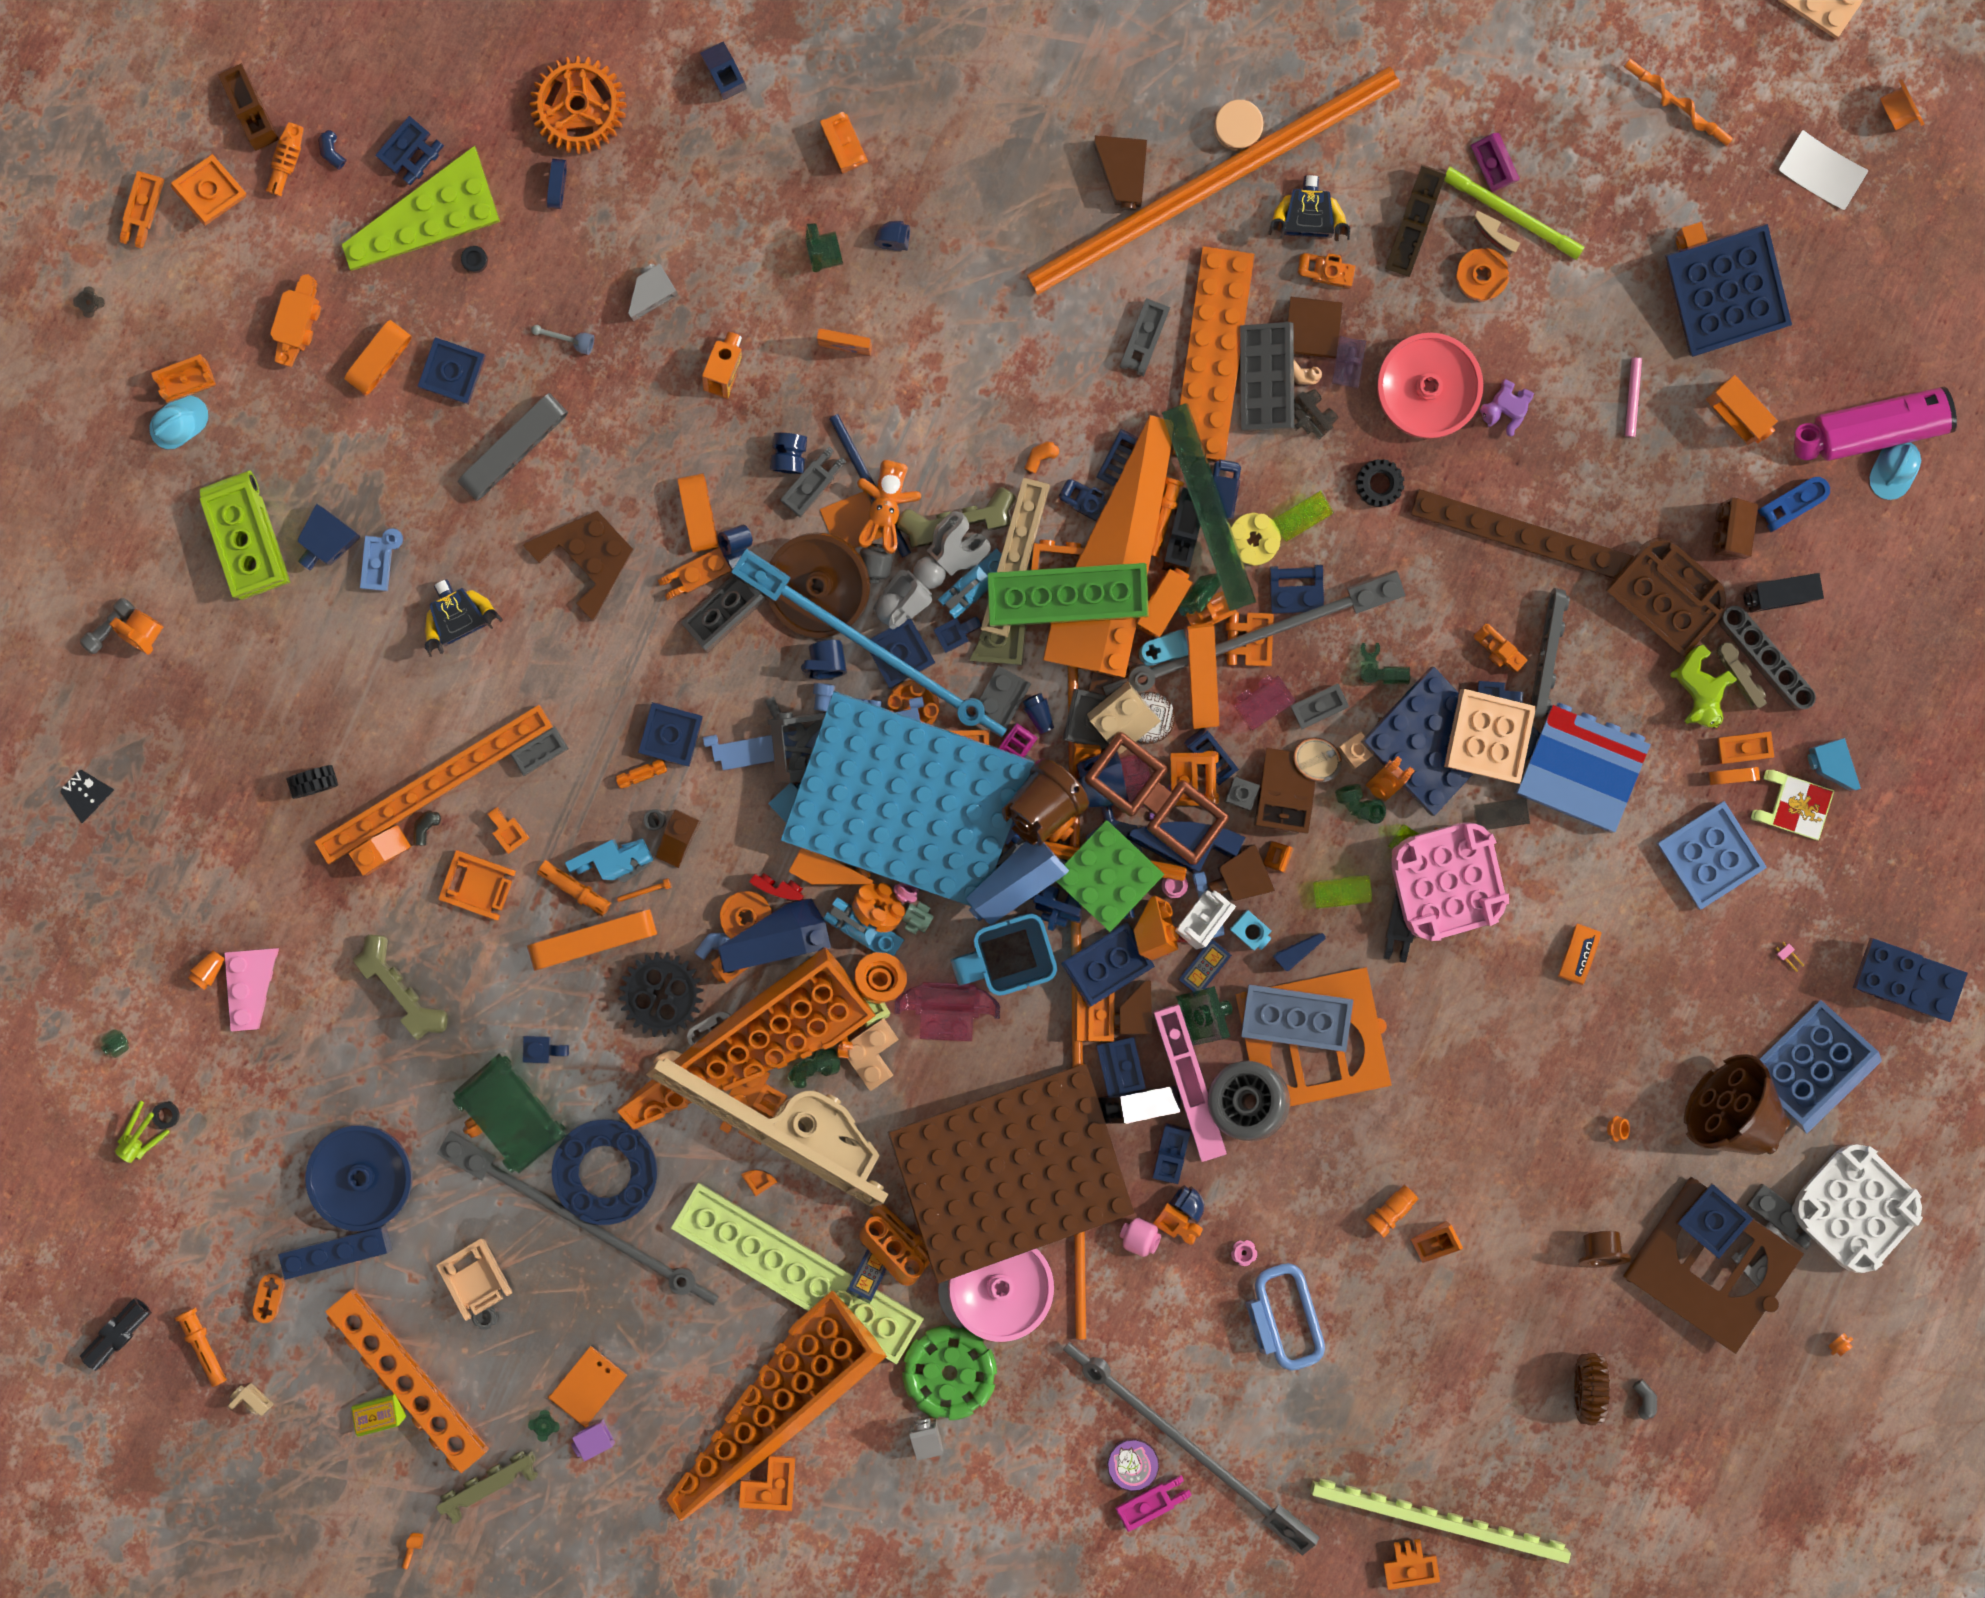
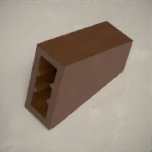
(1123, 168)

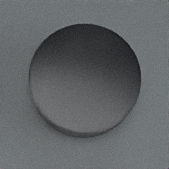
(474, 259)

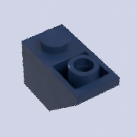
(723, 70)

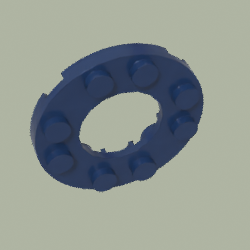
(567, 1169)

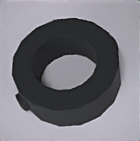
(175, 1115)

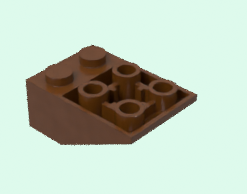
(1284, 794)

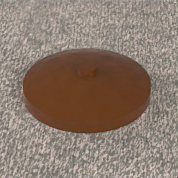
(825, 573)

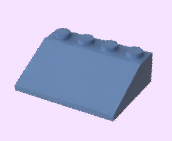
(1818, 1065)

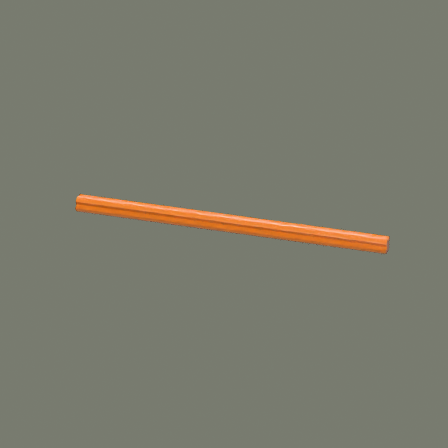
(1213, 180)

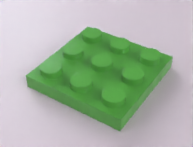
(1109, 876)

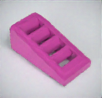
(1010, 738)

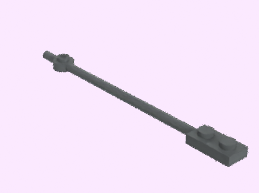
(1361, 597)
(480, 1162)
(1277, 1519)

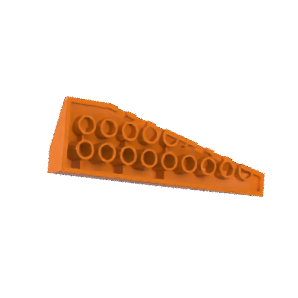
(787, 1021)

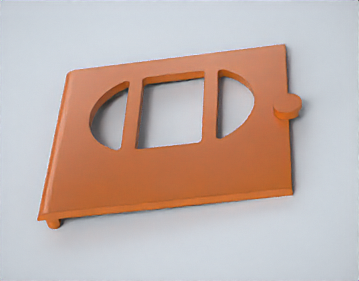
(1373, 1070)

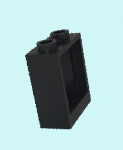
(1783, 593)

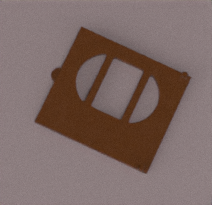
(1710, 1310)

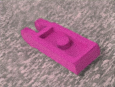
(1151, 1504)

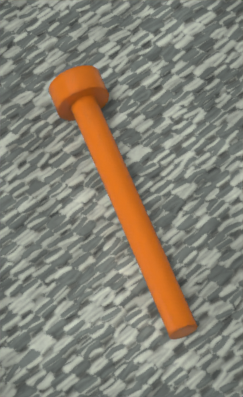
(666, 883)

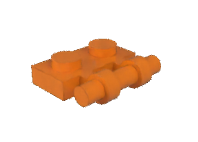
(1256, 653)

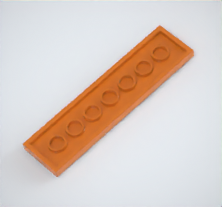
(1215, 344)

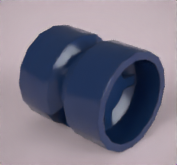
(788, 453)

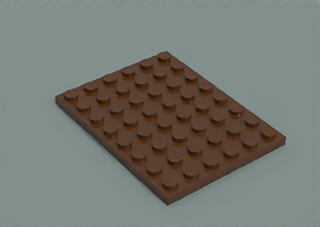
(1010, 1172)

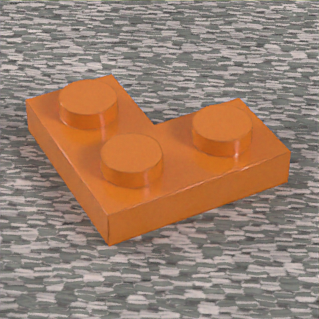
(776, 1491)

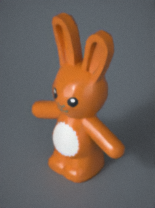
(884, 510)

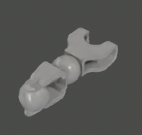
(909, 592)

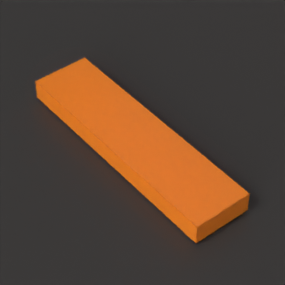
(1203, 676)

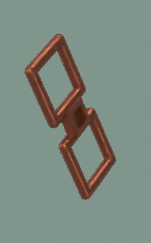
(1156, 798)

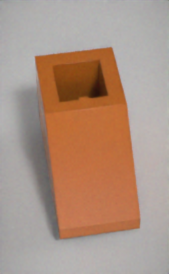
(1155, 930)

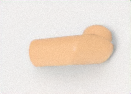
(1306, 376)

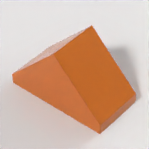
(1436, 1242)

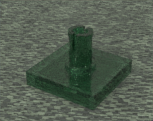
(1204, 1015)

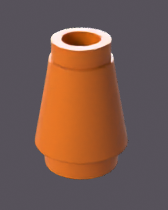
(206, 970)

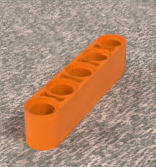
(592, 940)

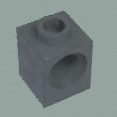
(1242, 793)

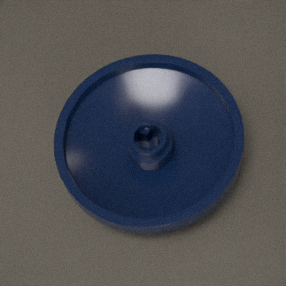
(358, 1178)

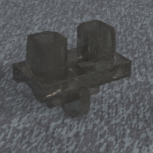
(1310, 417)

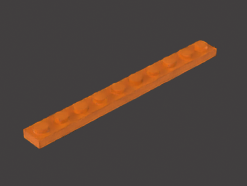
(433, 784)

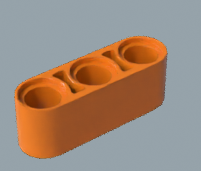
(378, 357)
(698, 512)
(893, 1263)

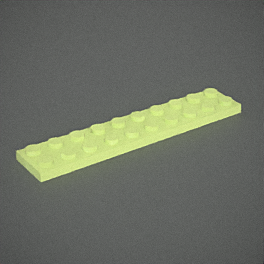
(789, 1266)

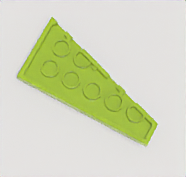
(440, 209)

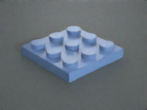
(1711, 855)

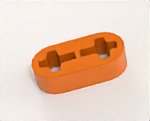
(1734, 776)
(262, 1296)

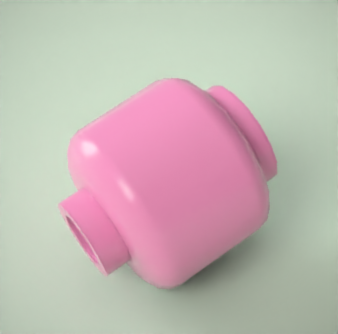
(1140, 1237)

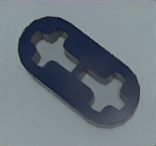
(556, 183)

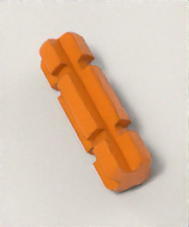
(641, 774)

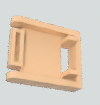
(477, 1284)

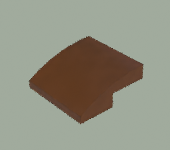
(1315, 326)

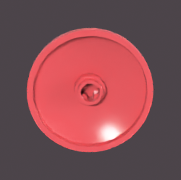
(1430, 385)

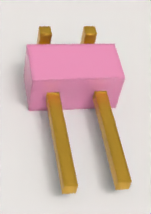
(1785, 952)

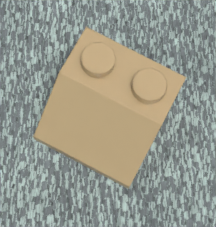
(1125, 713)

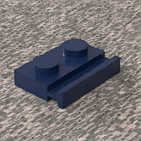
(1121, 1066)

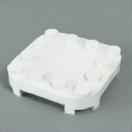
(1857, 1208)

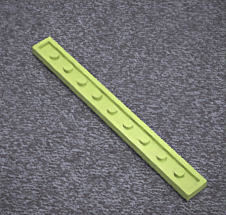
(1451, 1523)

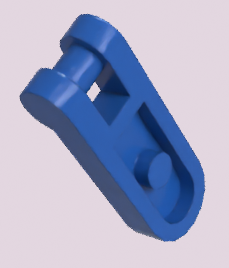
(1795, 502)

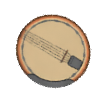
(1317, 759)

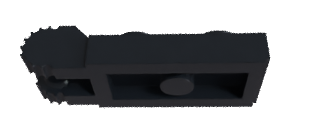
(1397, 930)

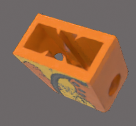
(723, 366)

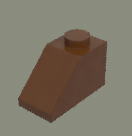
(677, 838)
(1136, 1011)

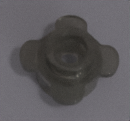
(82, 298)

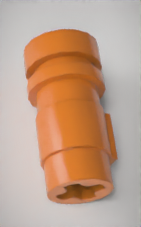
(1394, 1209)

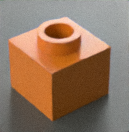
(1690, 236)

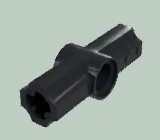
(115, 1334)

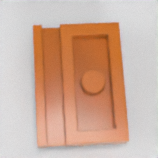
(1096, 1021)

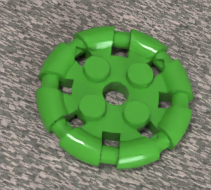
(938, 1384)

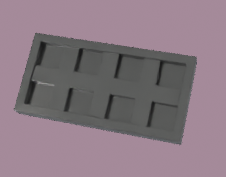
(1267, 376)

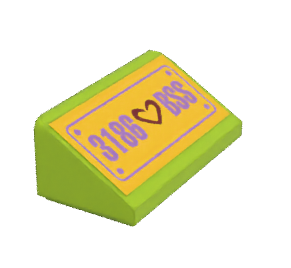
(377, 1415)

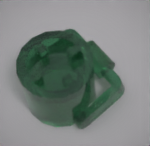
(822, 249)

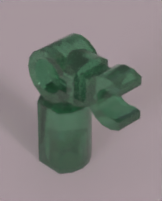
(1371, 673)

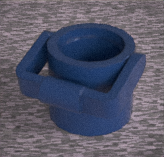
(825, 661)

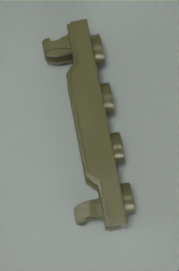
(478, 1489)

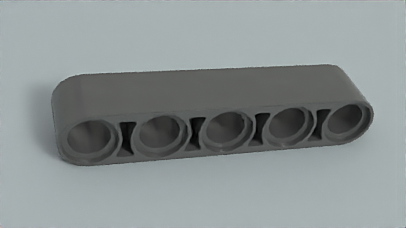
(512, 447)
(1778, 664)

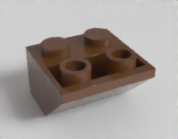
(1735, 528)

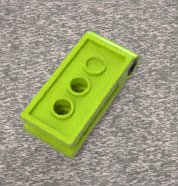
(232, 513)

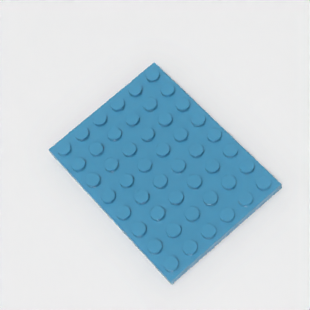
(905, 799)

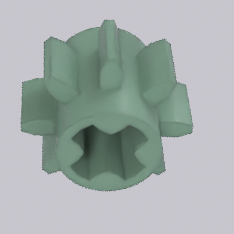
(917, 918)

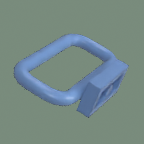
(1264, 1322)

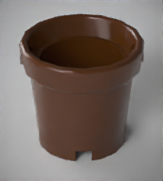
(1045, 802)

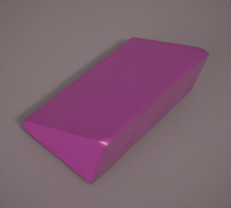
(1495, 162)

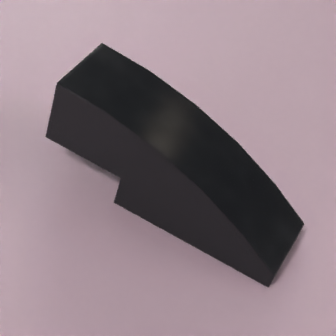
(1183, 535)

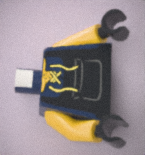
(1309, 213)
(456, 616)

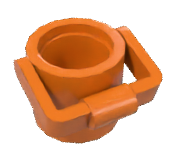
(138, 630)

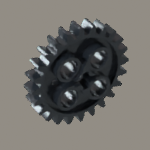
(682, 1004)

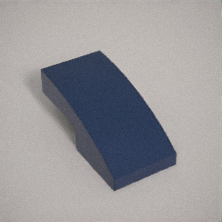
(1171, 1153)

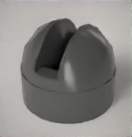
(651, 822)

